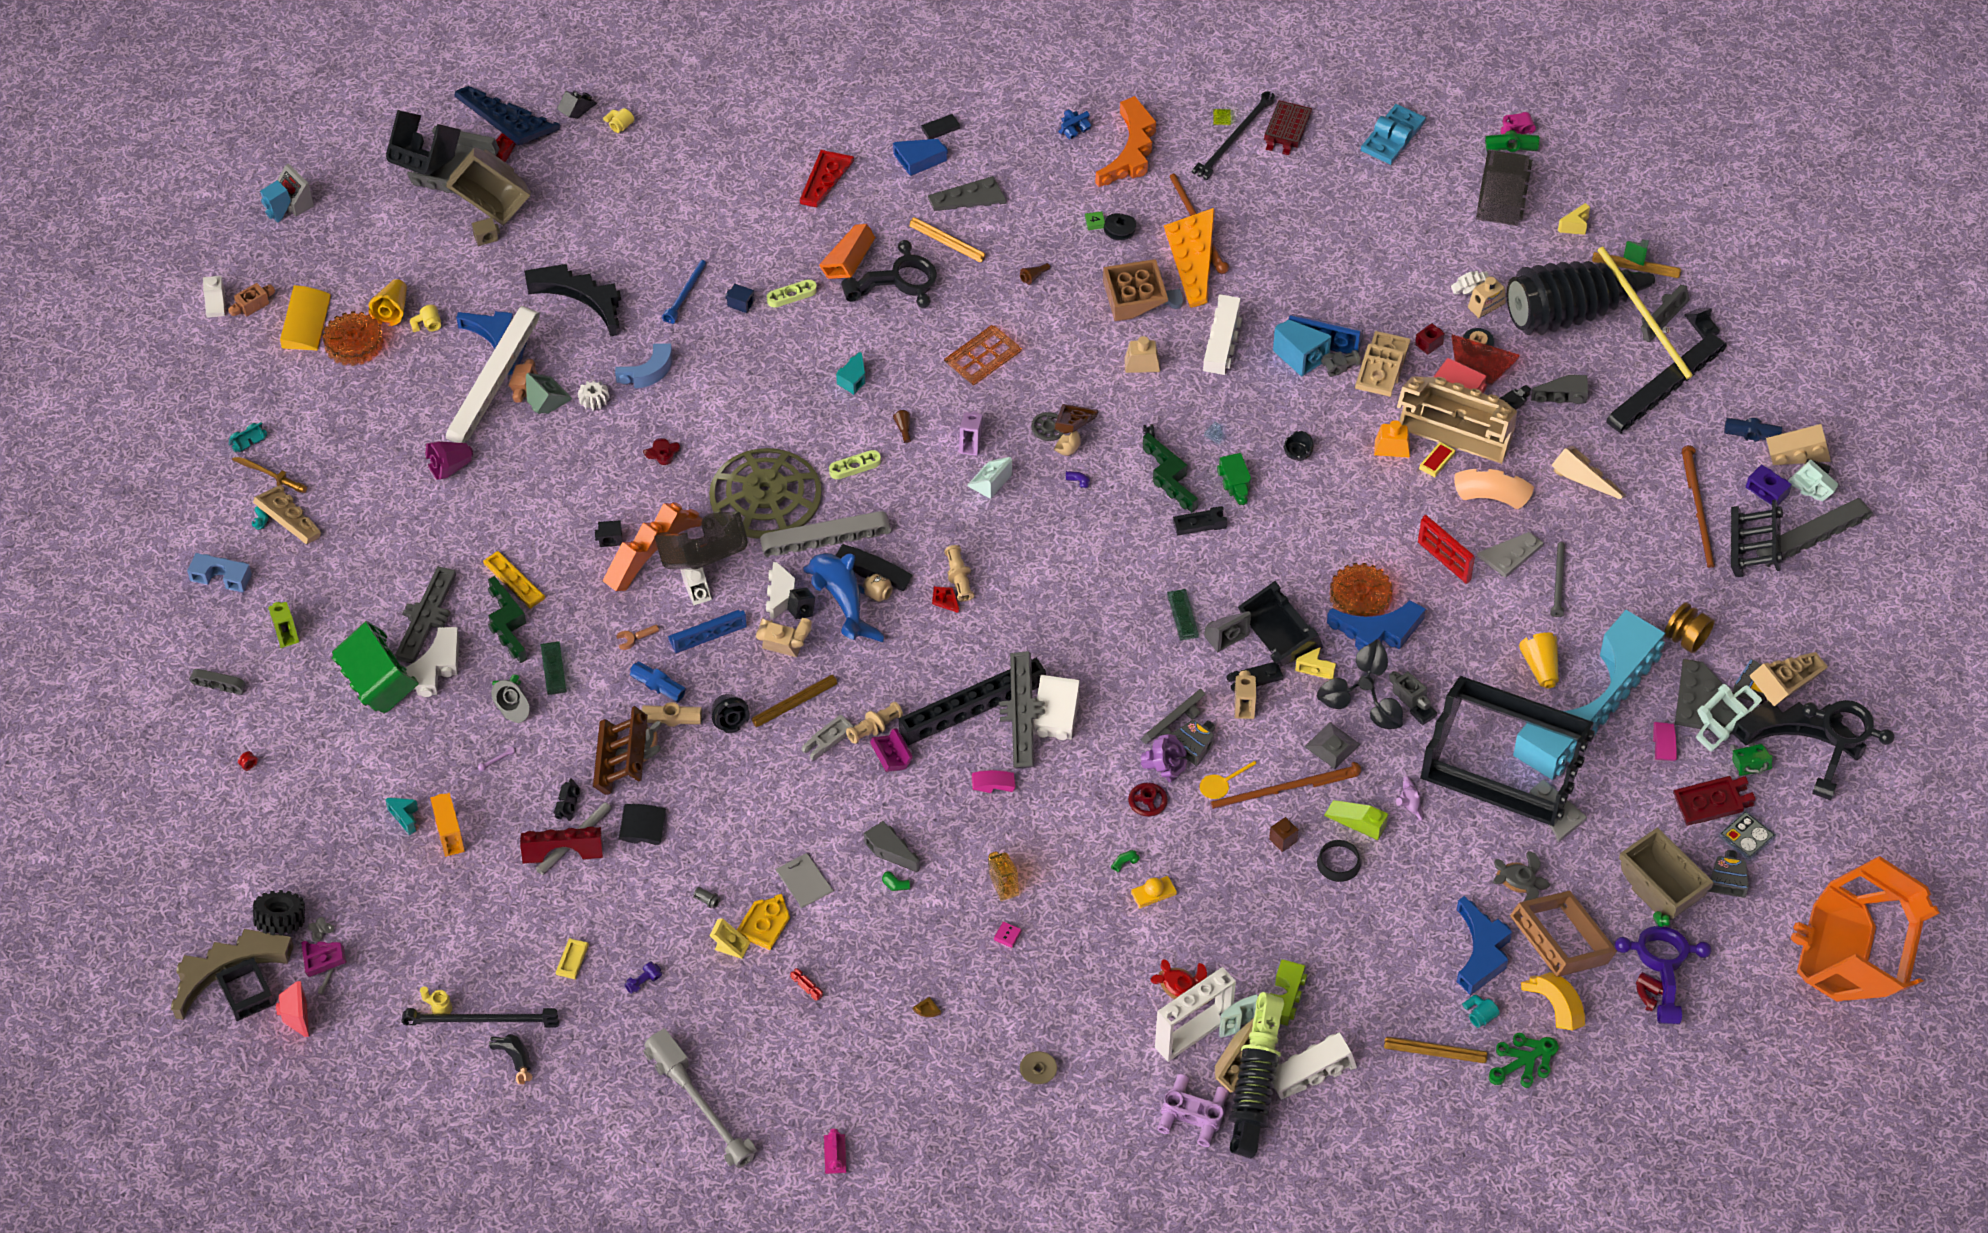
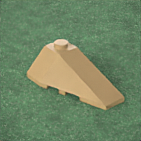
(1575, 466)

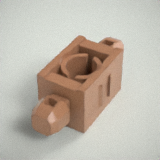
(251, 299)
(518, 379)

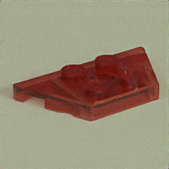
(1483, 358)

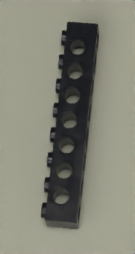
(962, 705)

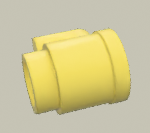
(620, 119)
(430, 317)
(439, 1001)

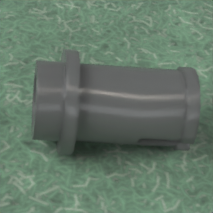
(706, 897)

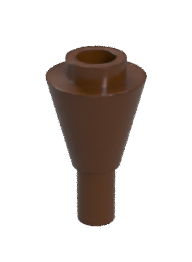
(1030, 274)
(902, 420)

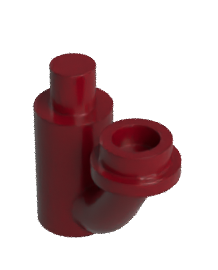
(1650, 984)

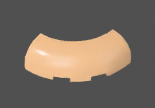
(1493, 485)

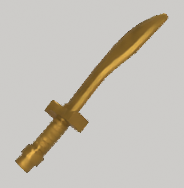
(280, 478)

